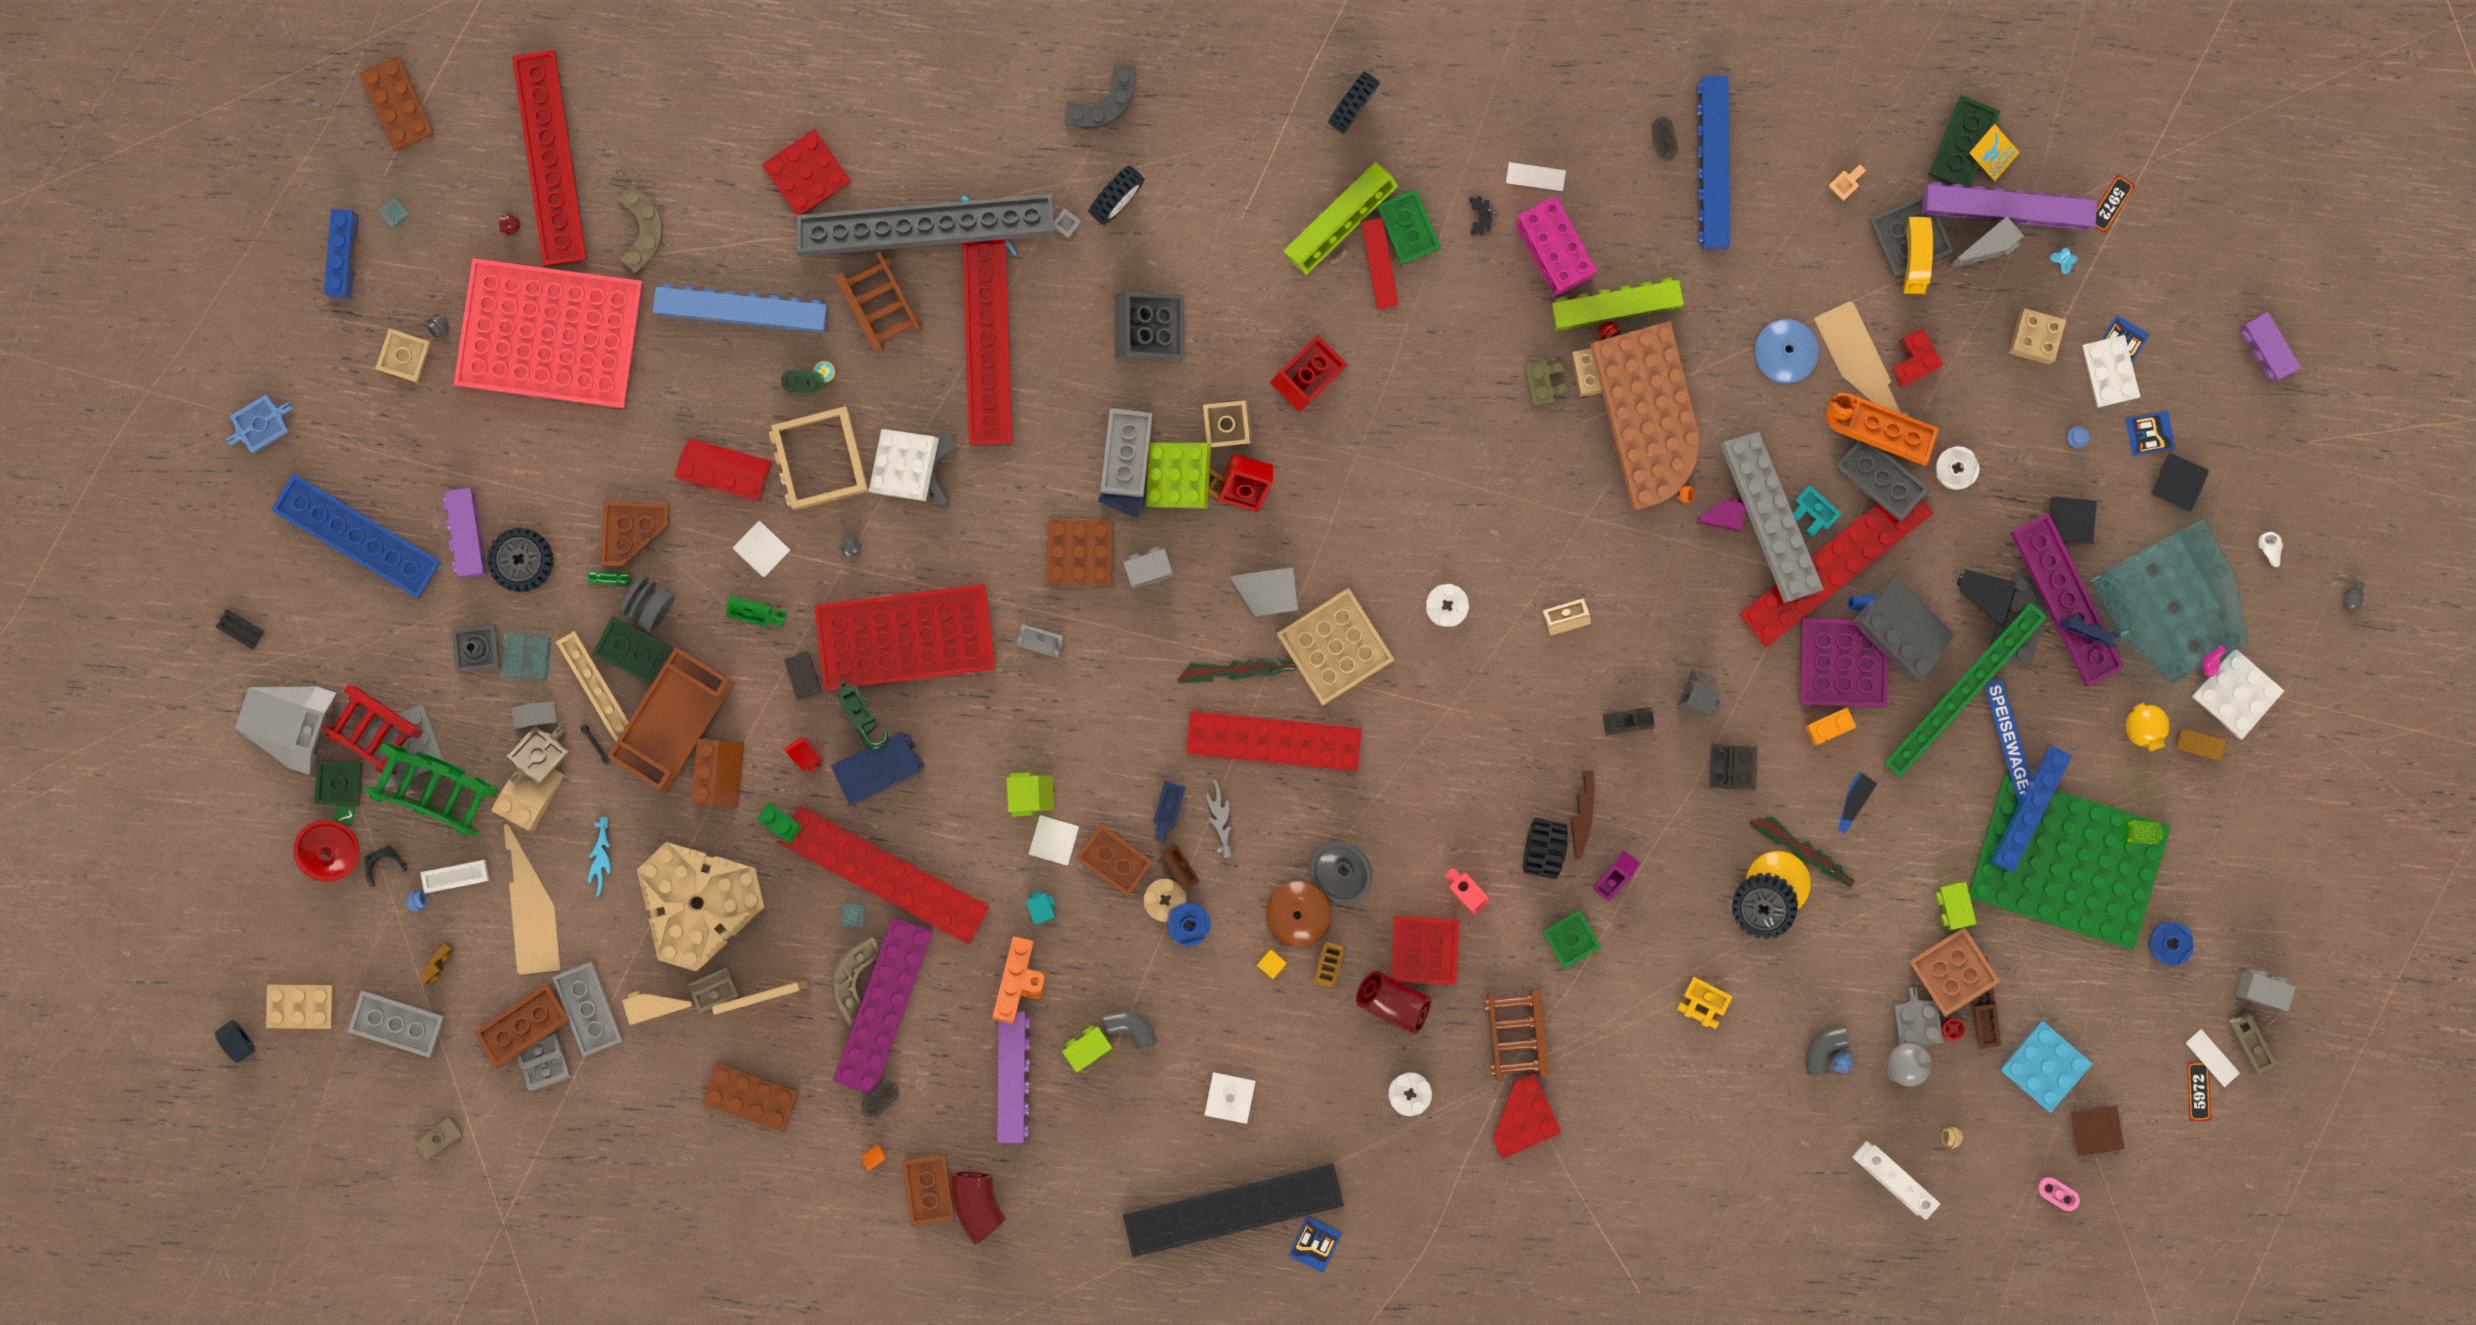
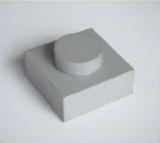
(1066, 223)

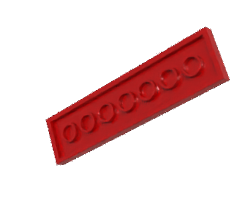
(1273, 741)

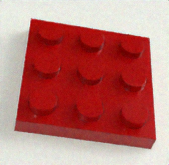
(806, 173)
(1425, 950)

